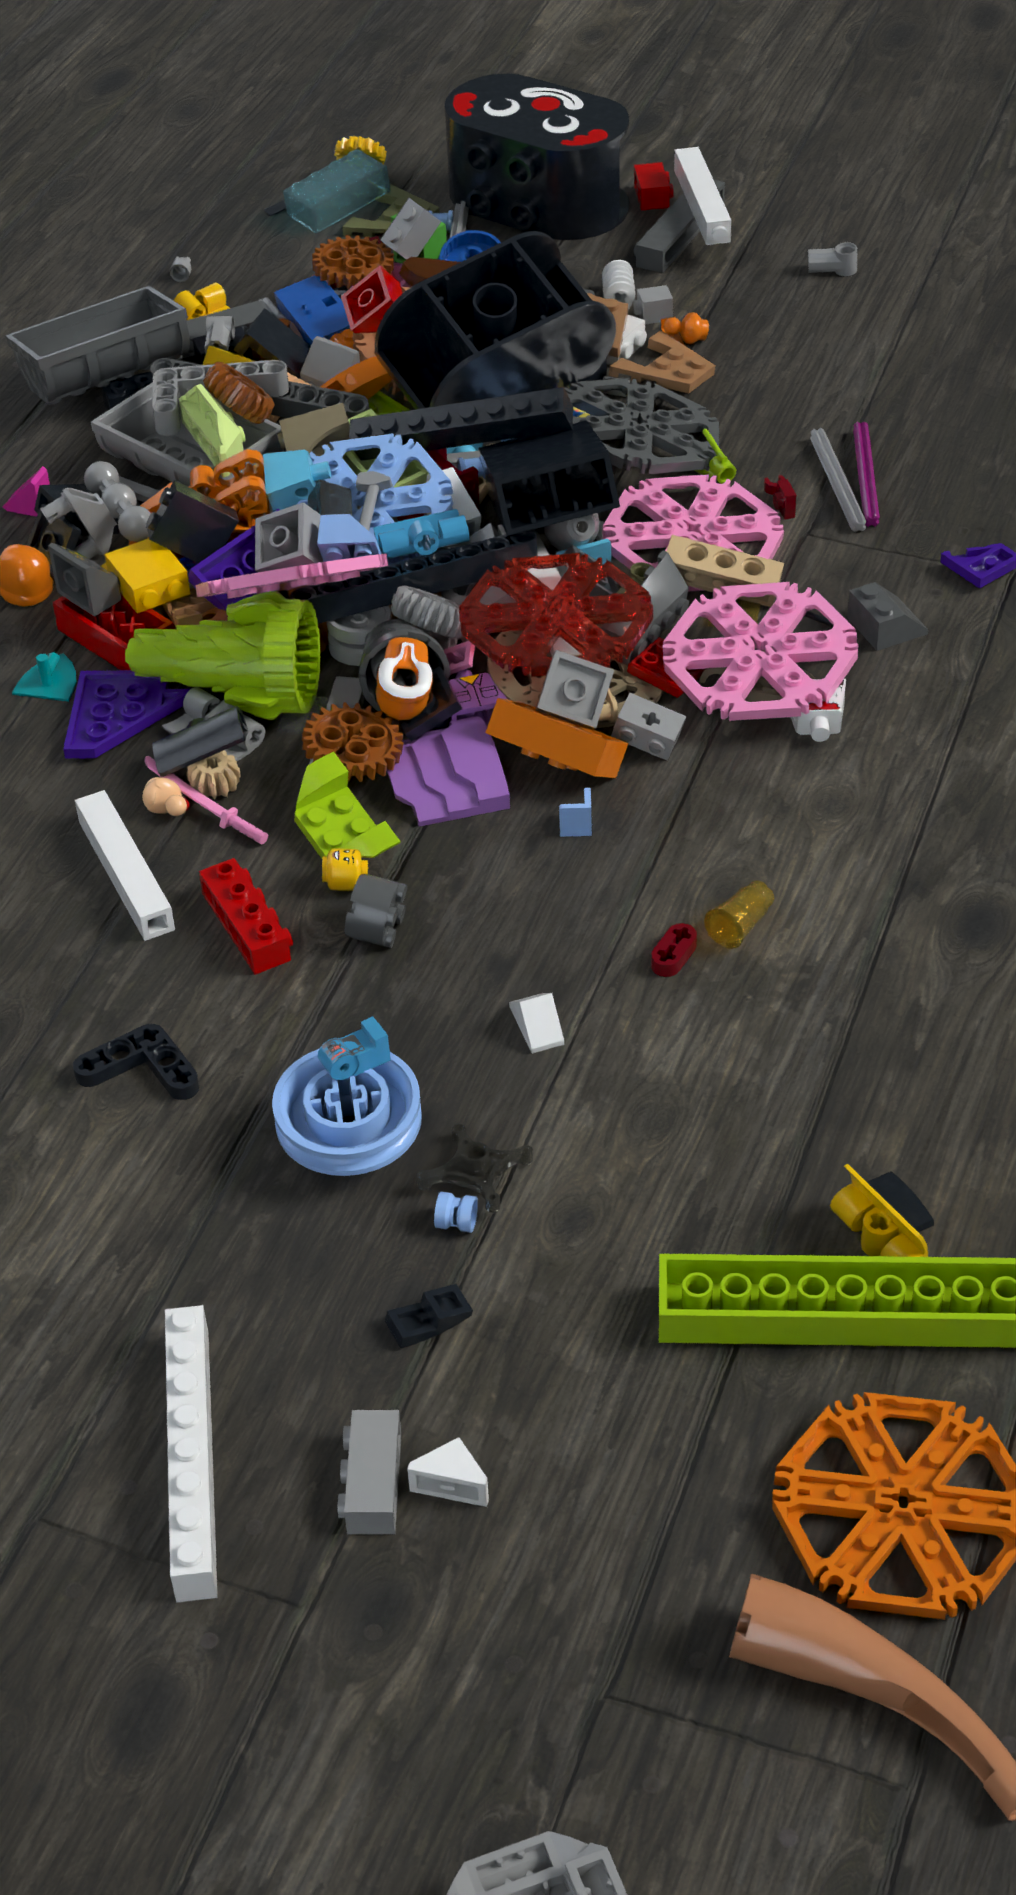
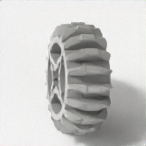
(427, 611)

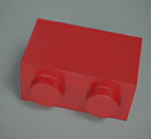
(652, 186)

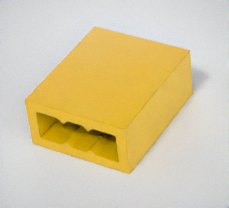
(148, 574)

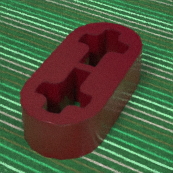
(680, 952)

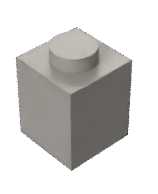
(653, 304)

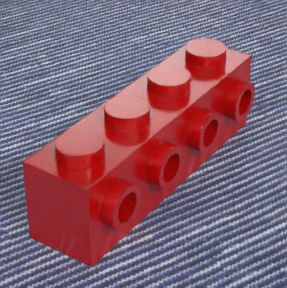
(246, 915)

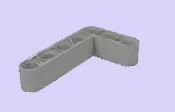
(175, 382)

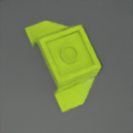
(333, 816)

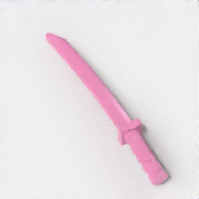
(228, 817)

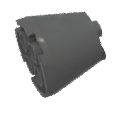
(374, 653)

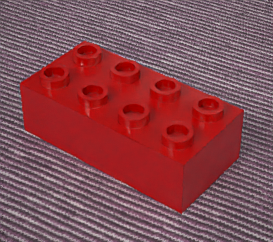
(109, 630)

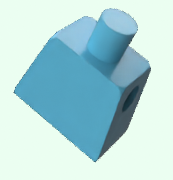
(291, 477)

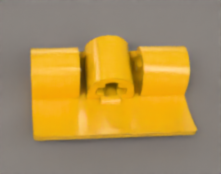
(204, 302)
(881, 1225)

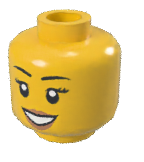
(343, 868)

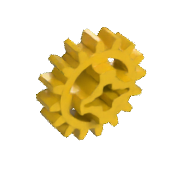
(364, 144)

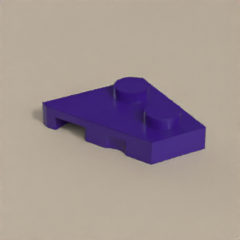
(981, 564)

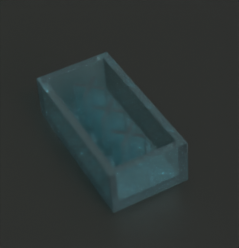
(336, 190)

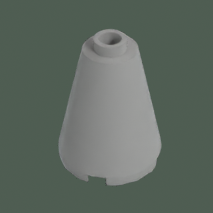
(565, 533)

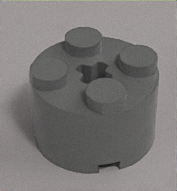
(375, 910)

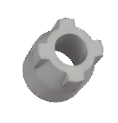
(181, 274)

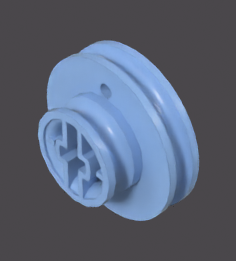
(312, 1108)

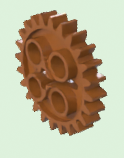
(350, 260)
(357, 737)

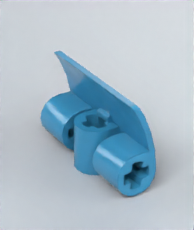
(422, 534)

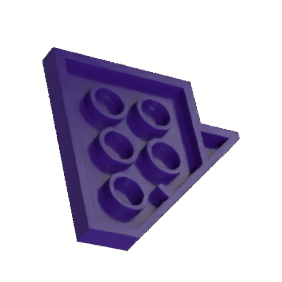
(114, 708)

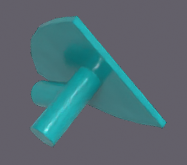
(49, 679)

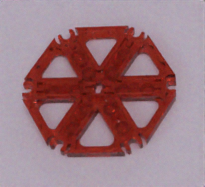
(537, 604)

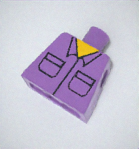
(476, 695)

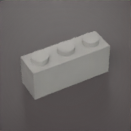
(371, 1472)

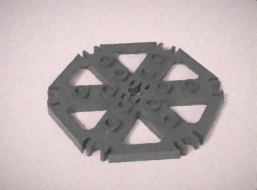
(660, 428)

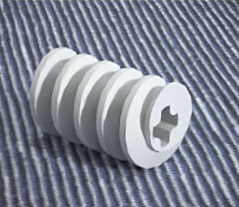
(618, 282)

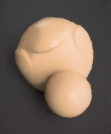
(164, 796)

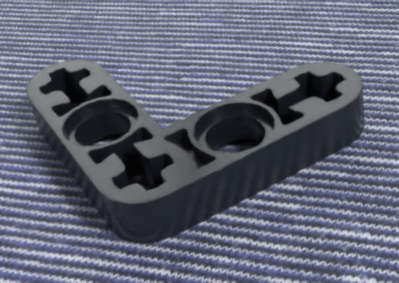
(147, 1053)

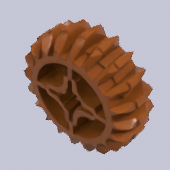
(238, 393)

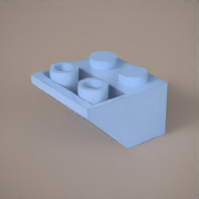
(344, 538)

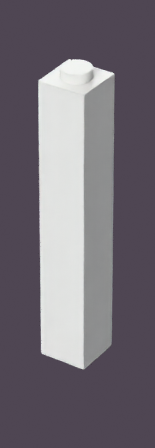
(702, 196)
(125, 865)

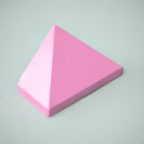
(460, 656)

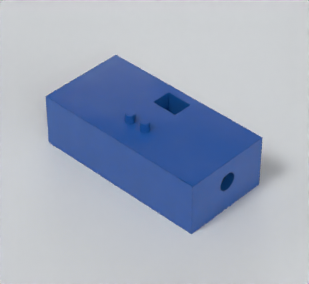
(313, 308)

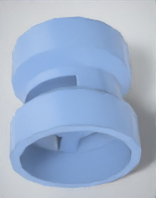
(456, 1212)

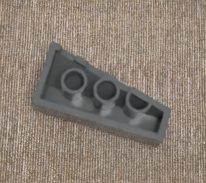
(669, 602)

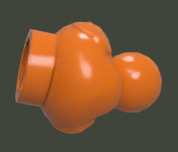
(691, 327)

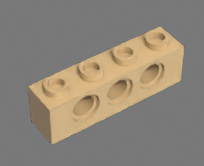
(713, 566)

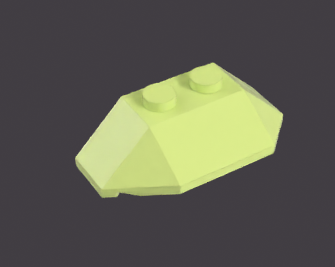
(211, 425)

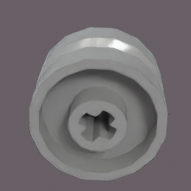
(348, 634)

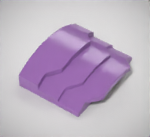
(451, 773)

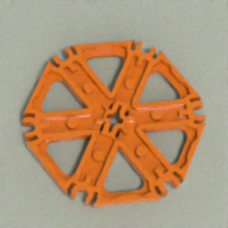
(875, 1502)

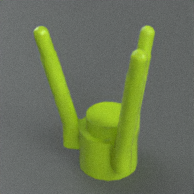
(718, 465)

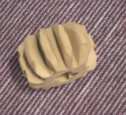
(214, 775)

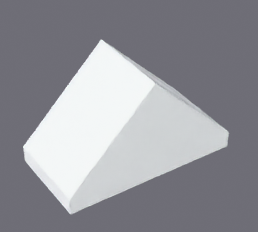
(538, 1021)
(449, 1474)

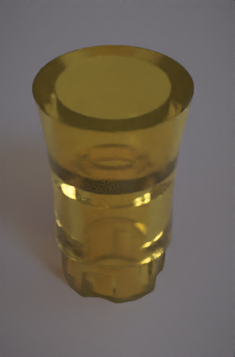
(736, 916)

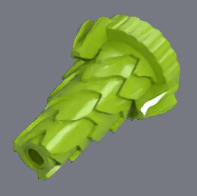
(258, 656)

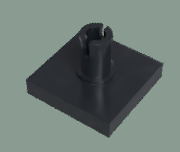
(59, 532)
(440, 706)

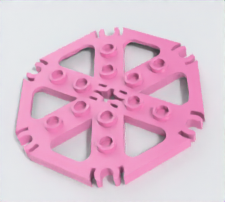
(701, 518)
(292, 577)
(747, 665)

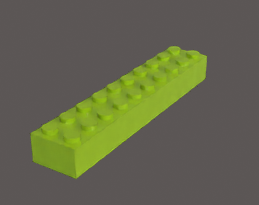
(837, 1300)

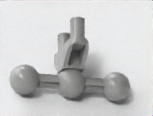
(99, 513)

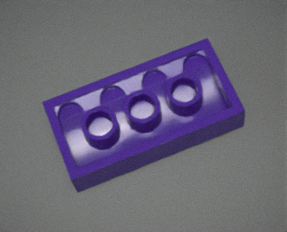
(231, 560)

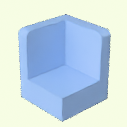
(576, 818)

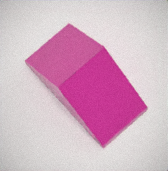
(25, 497)

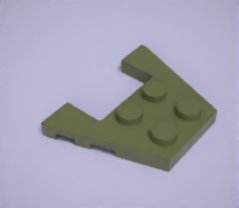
(397, 198)

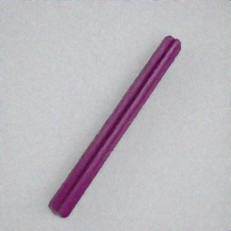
(866, 474)

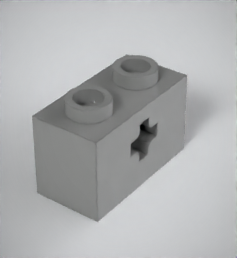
(648, 726)

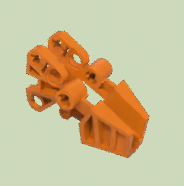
(233, 493)

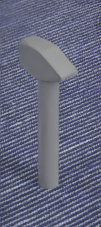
(371, 483)

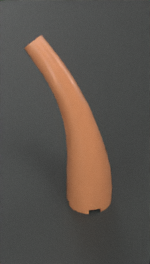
(827, 1646)

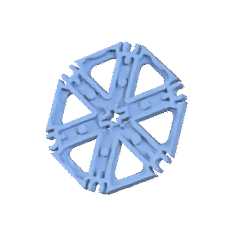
(392, 463)

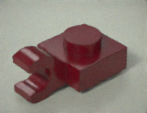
(783, 496)

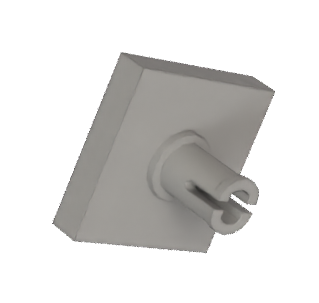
(574, 690)

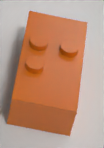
(559, 740)

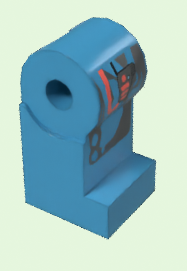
(356, 1051)

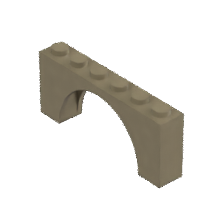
(315, 429)

